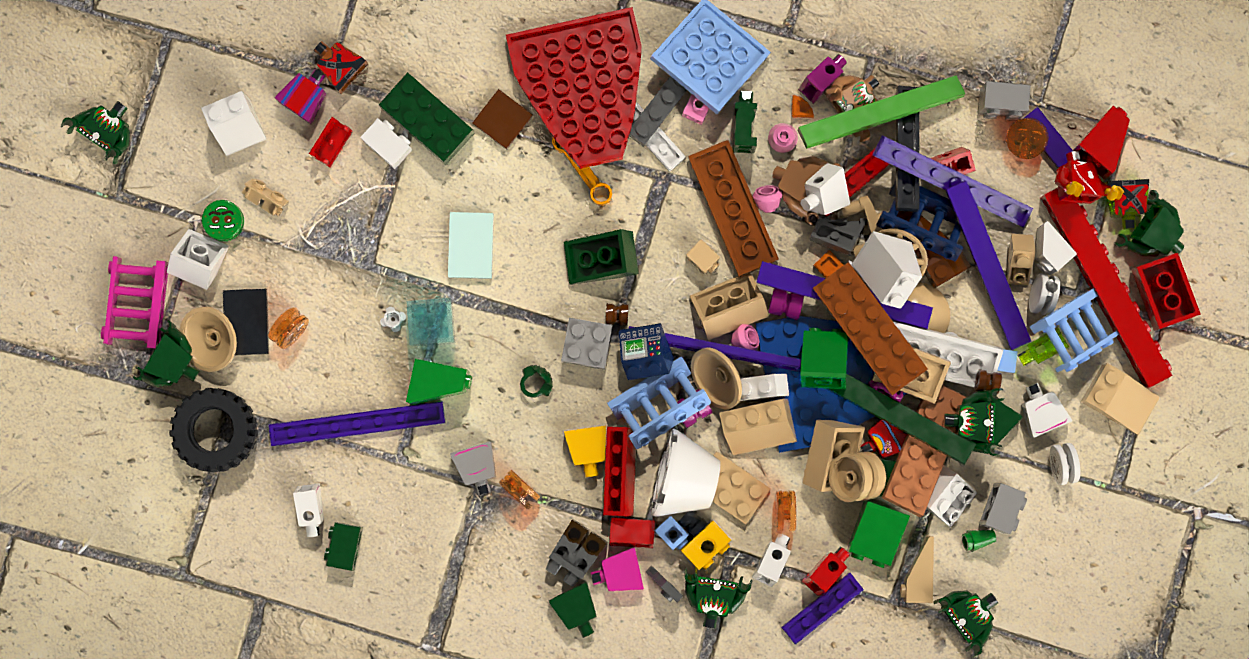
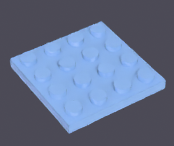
(710, 55)

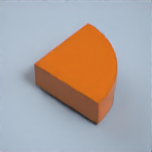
(801, 108)

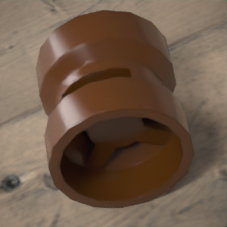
(611, 314)
(987, 381)

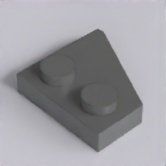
(838, 234)
(669, 590)

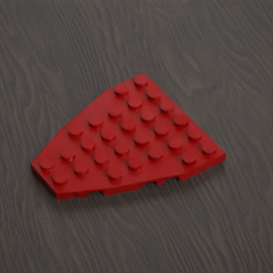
(582, 82)

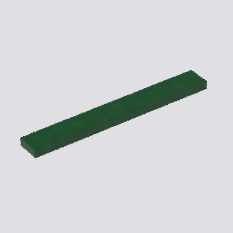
(906, 420)

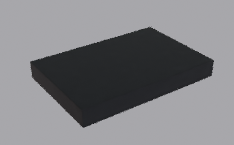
(249, 317)

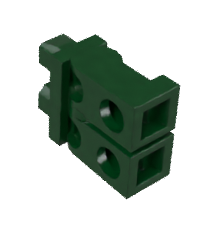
(745, 115)

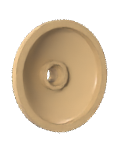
(930, 296)
(200, 329)
(717, 376)

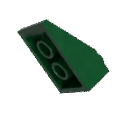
(601, 257)

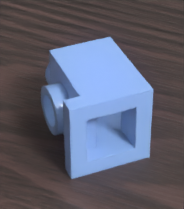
(664, 529)

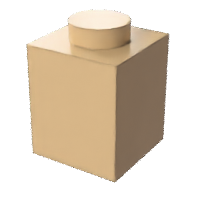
(703, 257)

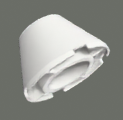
(685, 477)

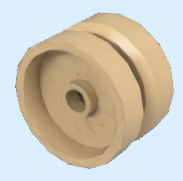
(857, 476)

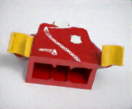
(1080, 182)

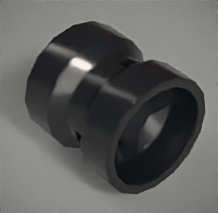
(692, 522)

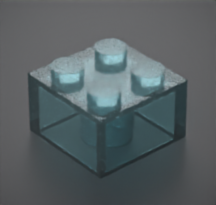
(430, 322)

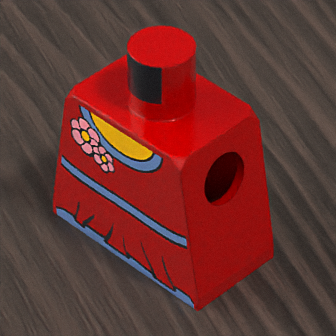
(884, 439)

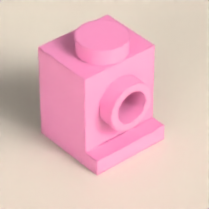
(693, 113)

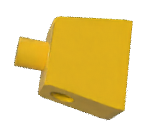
(587, 447)

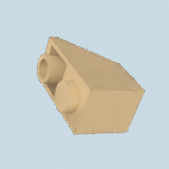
(1020, 259)

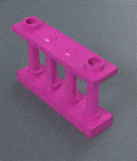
(153, 315)

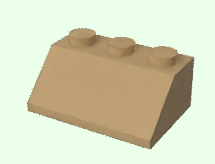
(729, 305)
(758, 426)
(828, 442)

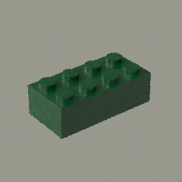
(426, 118)

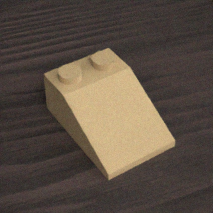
(1120, 398)

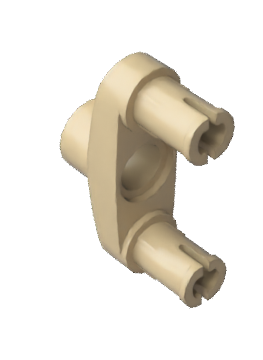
(863, 205)

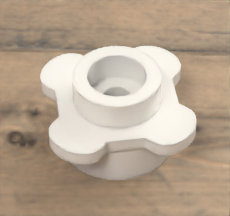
(394, 325)

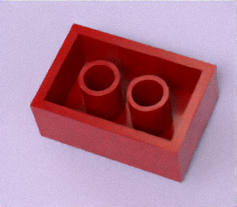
(1165, 291)

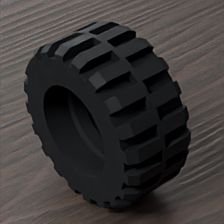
(184, 423)

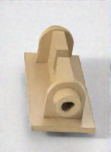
(273, 200)

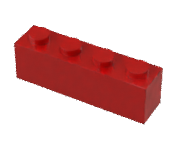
(619, 472)

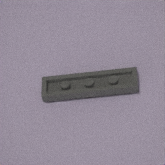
(657, 111)

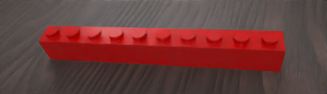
(1112, 293)

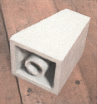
(234, 123)
(888, 268)

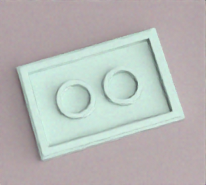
(470, 245)

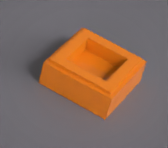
(828, 264)

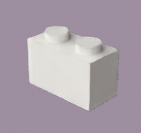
(386, 143)
(764, 387)

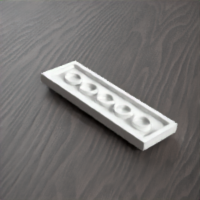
(964, 354)

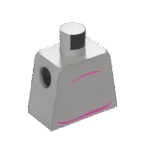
(476, 466)

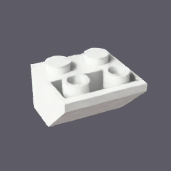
(950, 496)

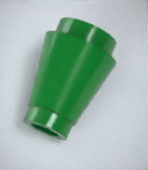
(977, 539)

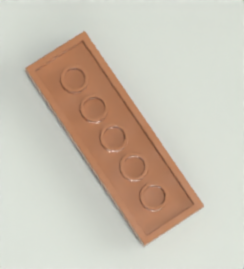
(919, 464)

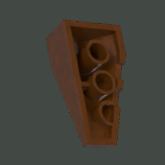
(939, 268)

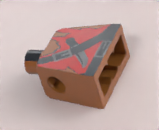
(339, 64)

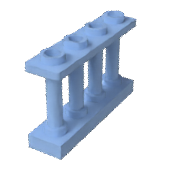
(1059, 318)
(650, 388)

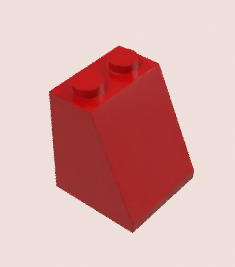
(1105, 142)

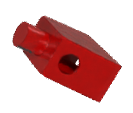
(820, 577)

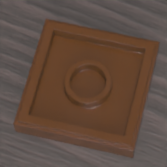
(502, 119)

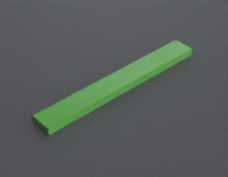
(881, 112)

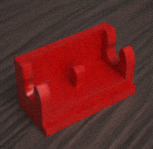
(330, 142)
(632, 533)

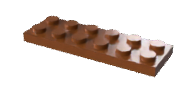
(733, 207)
(870, 328)

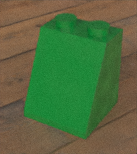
(824, 359)
(436, 381)
(877, 534)

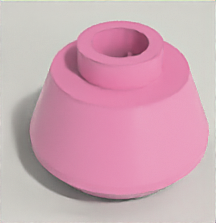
(782, 144)
(767, 198)
(745, 337)

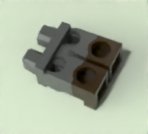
(572, 558)

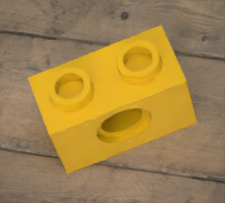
(693, 549)

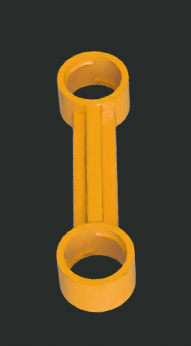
(588, 177)

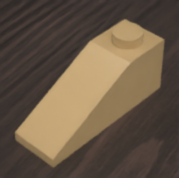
(919, 579)

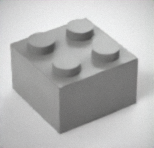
(1004, 100)
(586, 343)
(1003, 508)

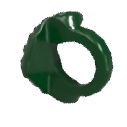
(546, 387)

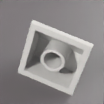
(1051, 249)
(197, 259)

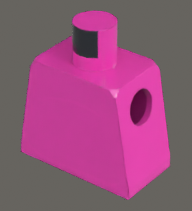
(620, 572)

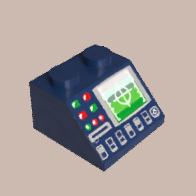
(645, 352)

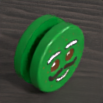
(223, 220)

